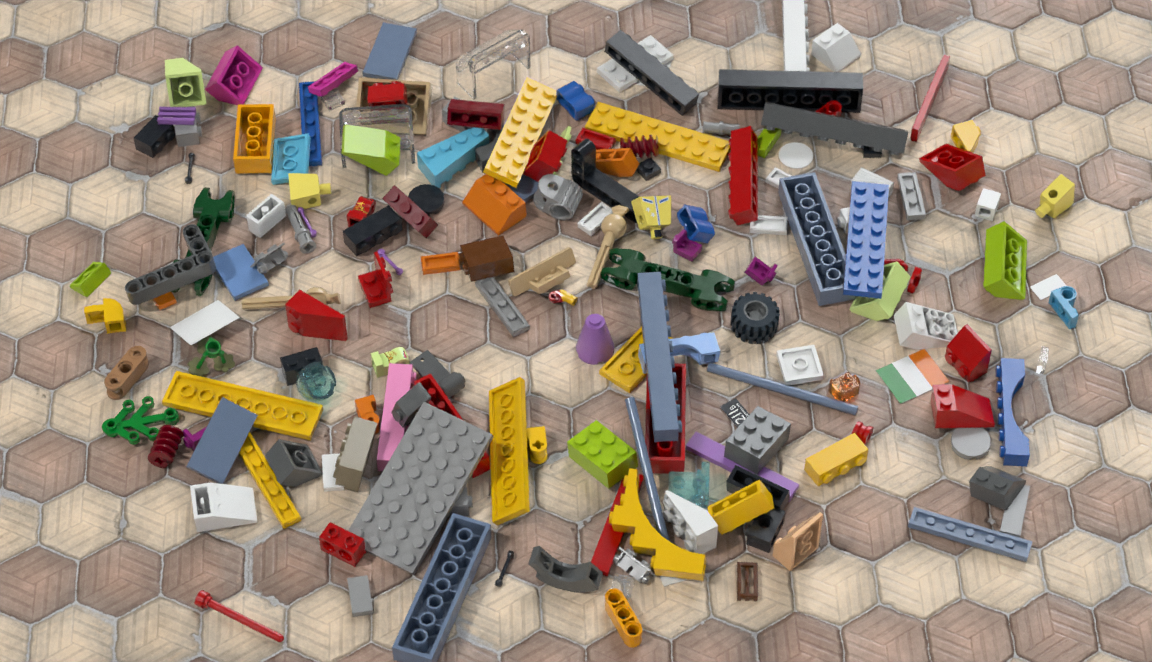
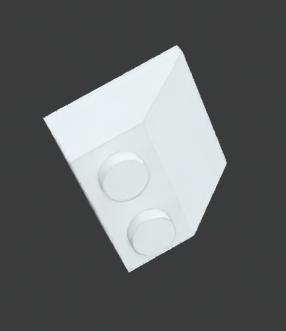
(835, 48)

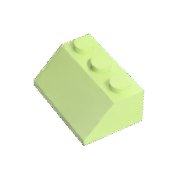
(894, 283)

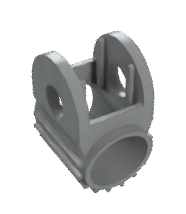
(561, 199)

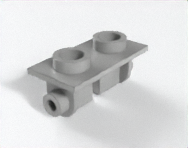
(264, 261)
(640, 569)

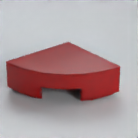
(914, 280)

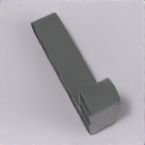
(177, 274)

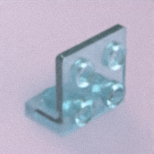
(692, 485)

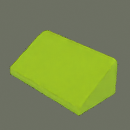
(767, 140)
(90, 278)

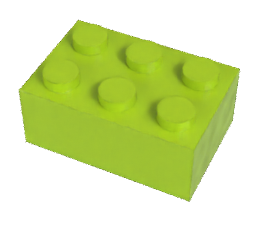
(602, 454)

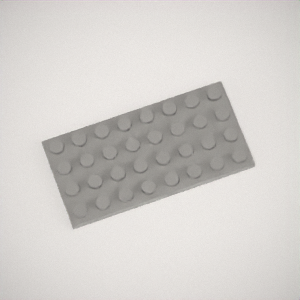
(419, 487)

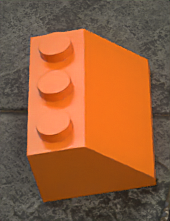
(495, 204)

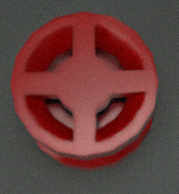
(863, 432)

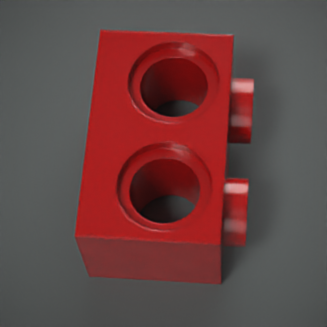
(342, 544)

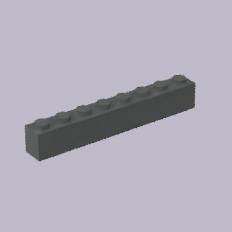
(834, 127)

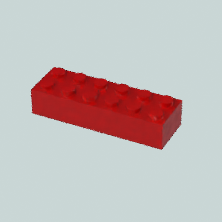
(668, 455)

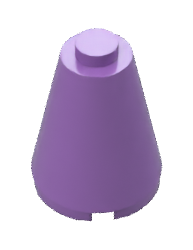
(595, 341)

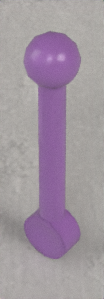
(301, 211)
(381, 252)

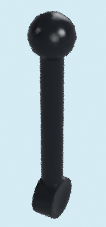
(188, 180)
(510, 555)

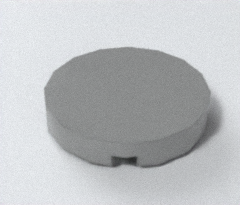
(970, 442)

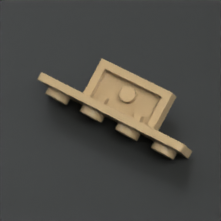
(544, 274)

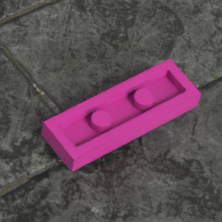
(333, 79)

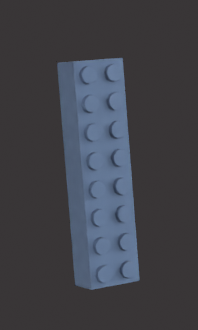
(815, 236)
(442, 590)

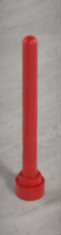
(205, 600)

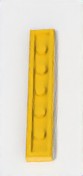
(268, 484)

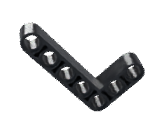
(596, 182)

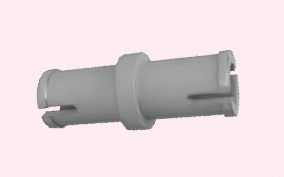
(719, 128)

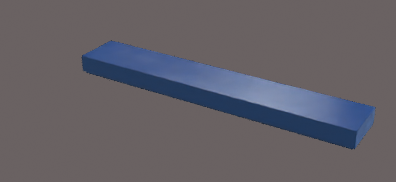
(310, 122)

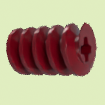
(642, 147)
(165, 446)

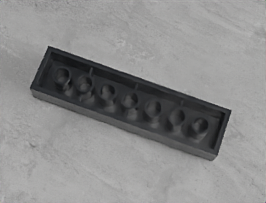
(789, 88)

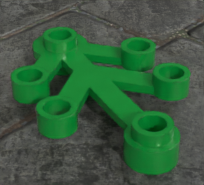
(137, 421)

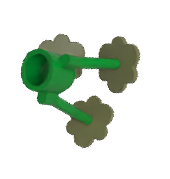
(210, 348)

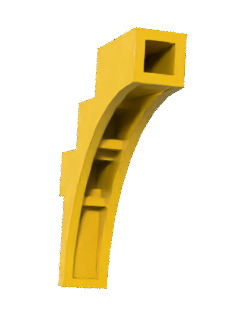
(668, 558)

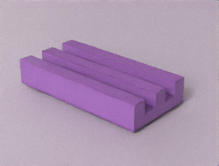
(177, 112)

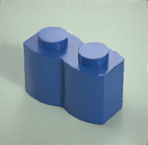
(575, 100)
(696, 223)

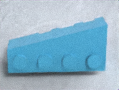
(451, 155)

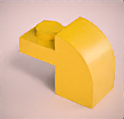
(109, 312)

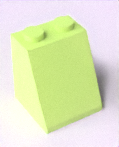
(184, 83)

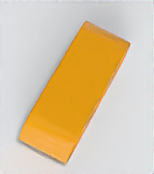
(623, 609)

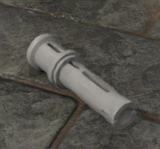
(302, 234)

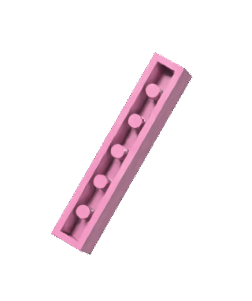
(399, 382)

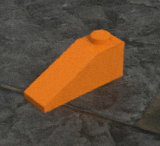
(616, 162)

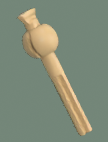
(613, 228)
(280, 301)

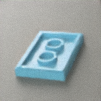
(290, 156)

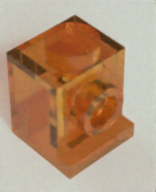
(844, 387)

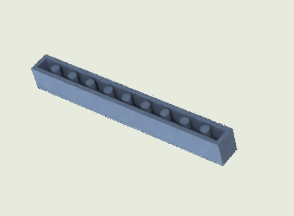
(658, 358)

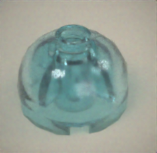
(315, 382)

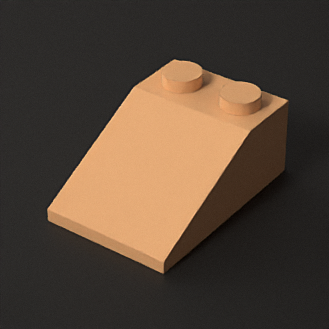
(799, 542)

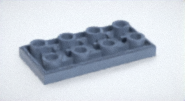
(389, 52)
(221, 441)

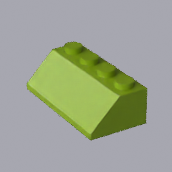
(1005, 262)

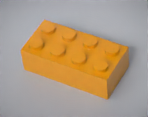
(254, 138)

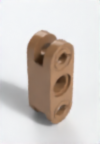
(126, 372)

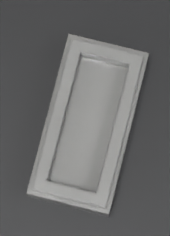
(360, 596)

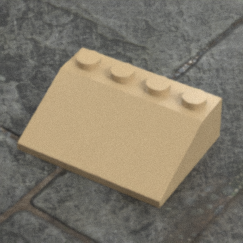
(418, 98)

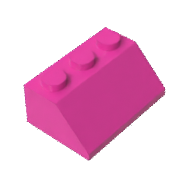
(234, 77)

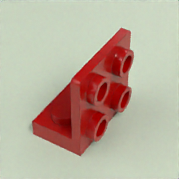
(377, 283)

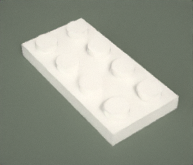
(620, 78)

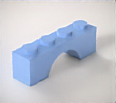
(700, 347)

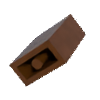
(486, 258)

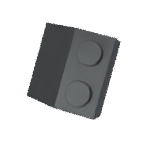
(292, 463)
(995, 486)

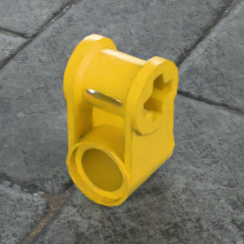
(537, 444)

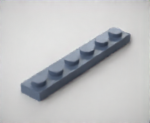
(970, 534)

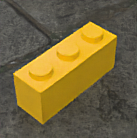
(836, 459)
(741, 507)

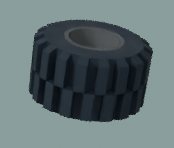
(754, 317)

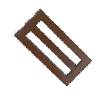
(747, 595)

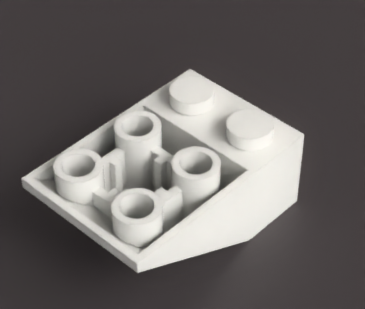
(924, 327)
(222, 506)
(690, 523)

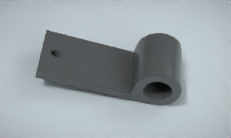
(448, 382)

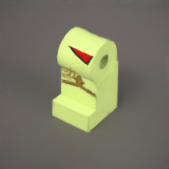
(381, 361)

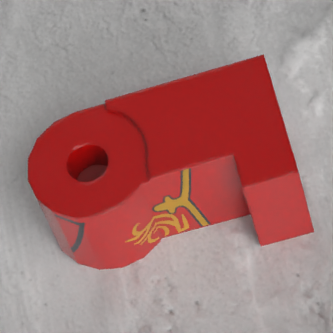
(362, 209)

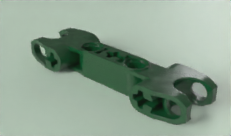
(210, 215)
(698, 287)

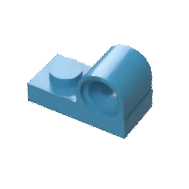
(1062, 302)

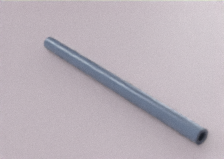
(782, 388)
(646, 467)

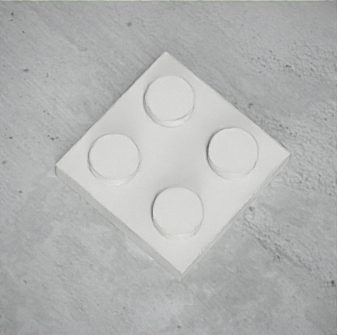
(799, 365)

